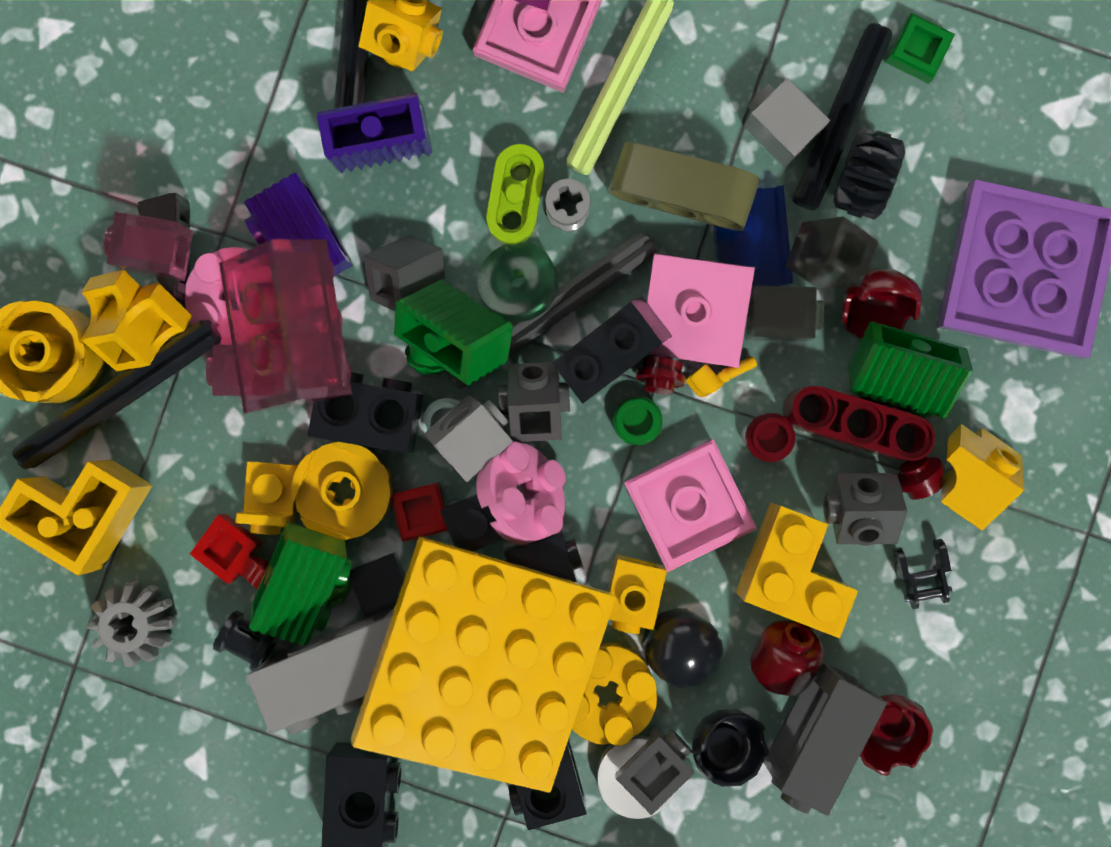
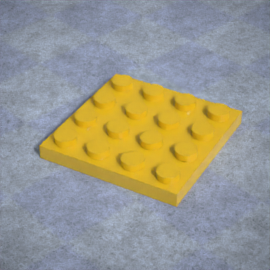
(482, 667)

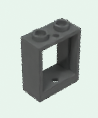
(822, 739)

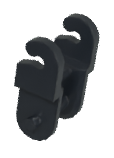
(942, 565)

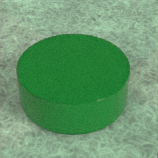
(637, 420)

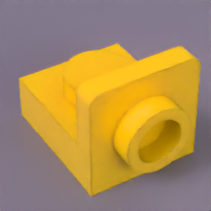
(268, 497)

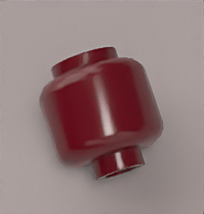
(787, 658)

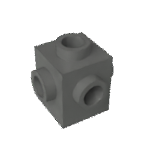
(534, 401)
(866, 508)

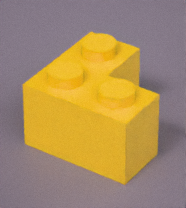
(75, 525)
(781, 575)

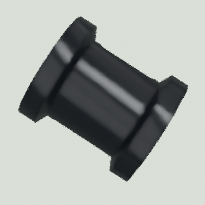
(244, 643)

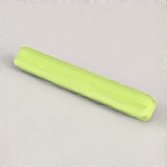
(619, 85)

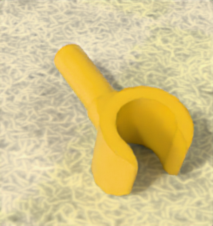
(706, 382)

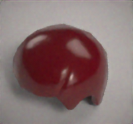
(882, 298)
(898, 736)

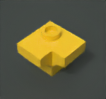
(130, 320)
(983, 476)

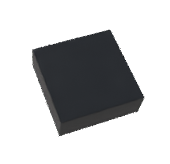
(378, 583)

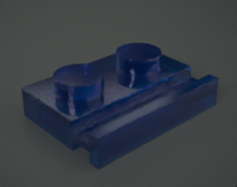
(762, 242)

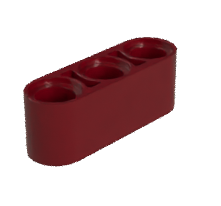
(881, 423)

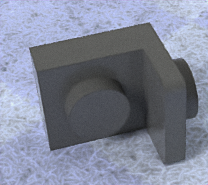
(657, 769)

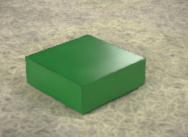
(919, 48)

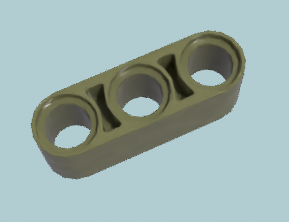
(684, 185)

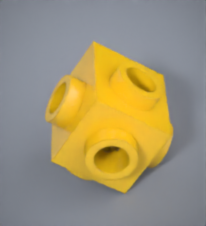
(401, 31)

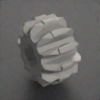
(115, 626)

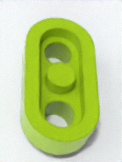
(515, 196)

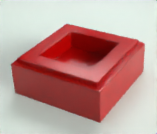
(419, 511)

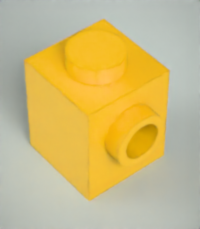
(637, 592)

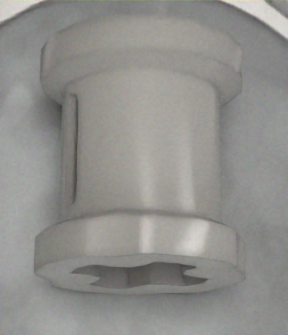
(576, 193)

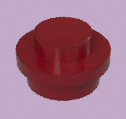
(661, 375)
(770, 437)
(921, 477)

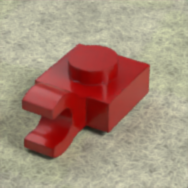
(230, 552)

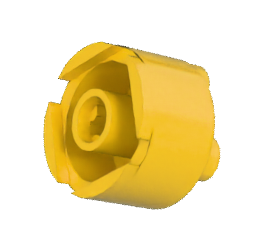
(50, 374)

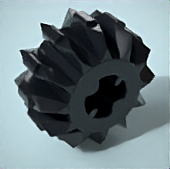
(869, 174)

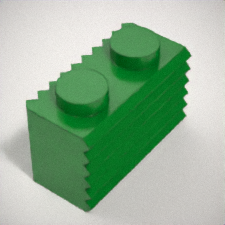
(453, 331)
(908, 370)
(298, 585)

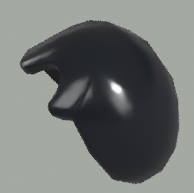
(682, 648)
(729, 747)

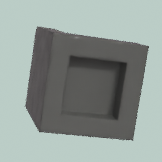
(402, 270)

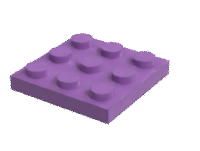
(1028, 269)

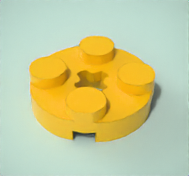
(317, 503)
(631, 714)

